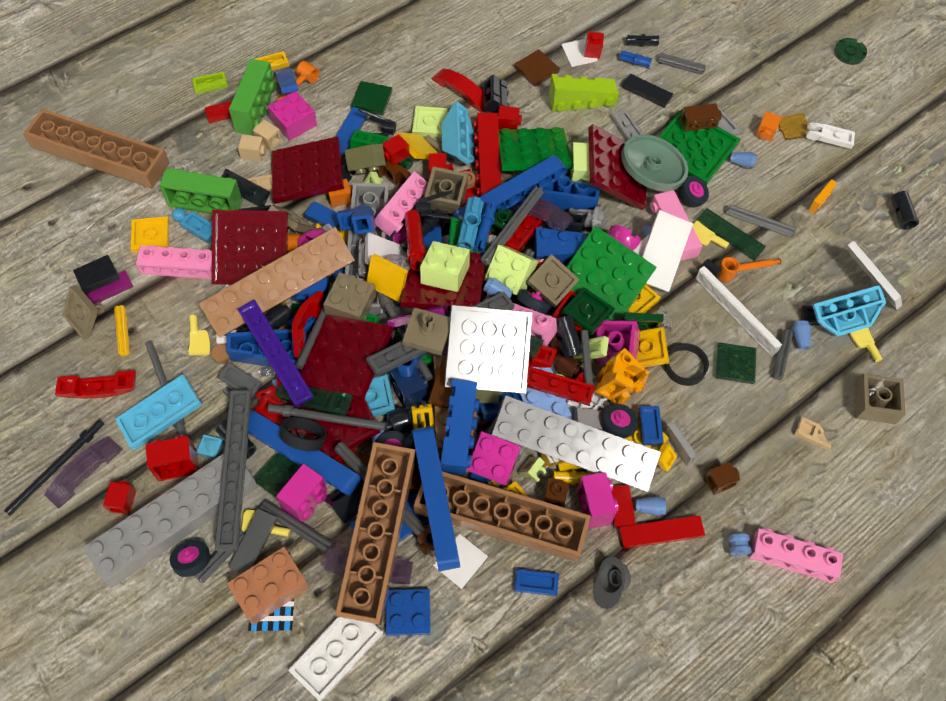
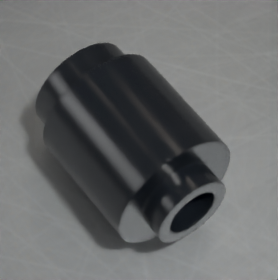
(281, 315)

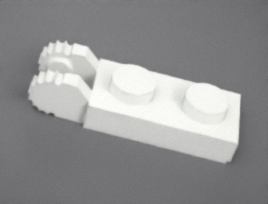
(830, 134)

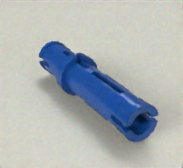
(487, 220)

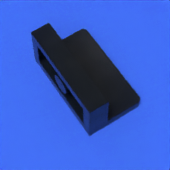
(343, 505)

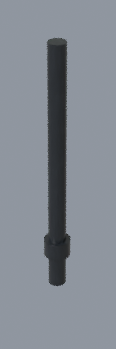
(85, 437)

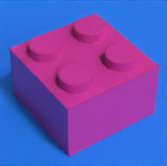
(292, 115)
(621, 335)
(494, 458)
(302, 493)
(597, 499)

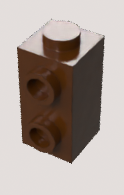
(700, 117)

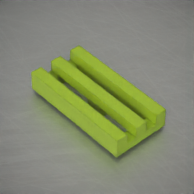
(211, 82)

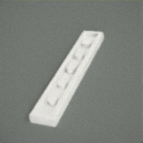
(738, 311)

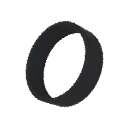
(694, 349)
(301, 443)

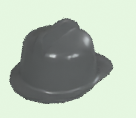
(611, 582)

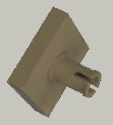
(294, 221)
(552, 280)
(81, 311)
(427, 331)

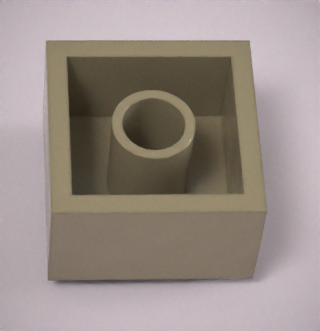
(445, 180)
(350, 298)
(880, 399)

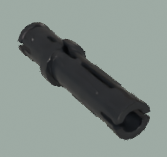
(427, 226)

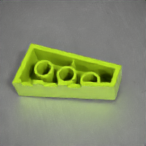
(581, 93)

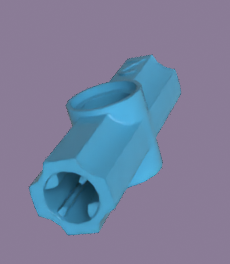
(470, 223)

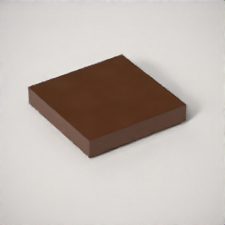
(536, 67)

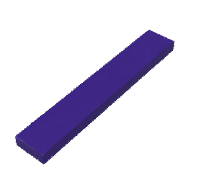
(275, 353)

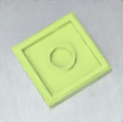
(429, 121)

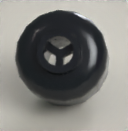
(400, 420)

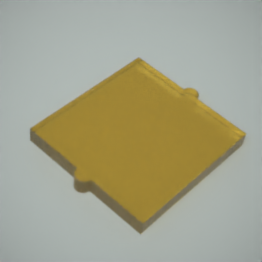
(793, 126)

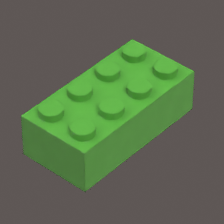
(252, 96)
(200, 191)

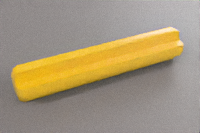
(121, 331)

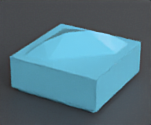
(210, 447)

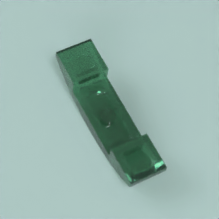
(323, 401)

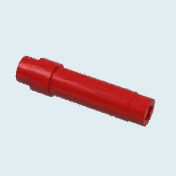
(416, 251)

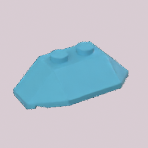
(458, 134)
(850, 311)

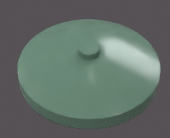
(654, 162)

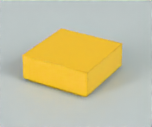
(666, 457)

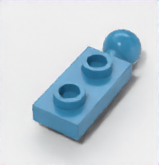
(194, 224)

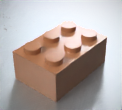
(268, 586)

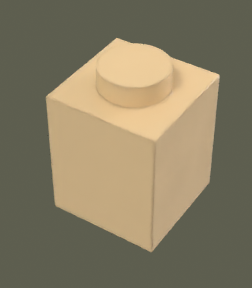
(269, 132)
(252, 148)

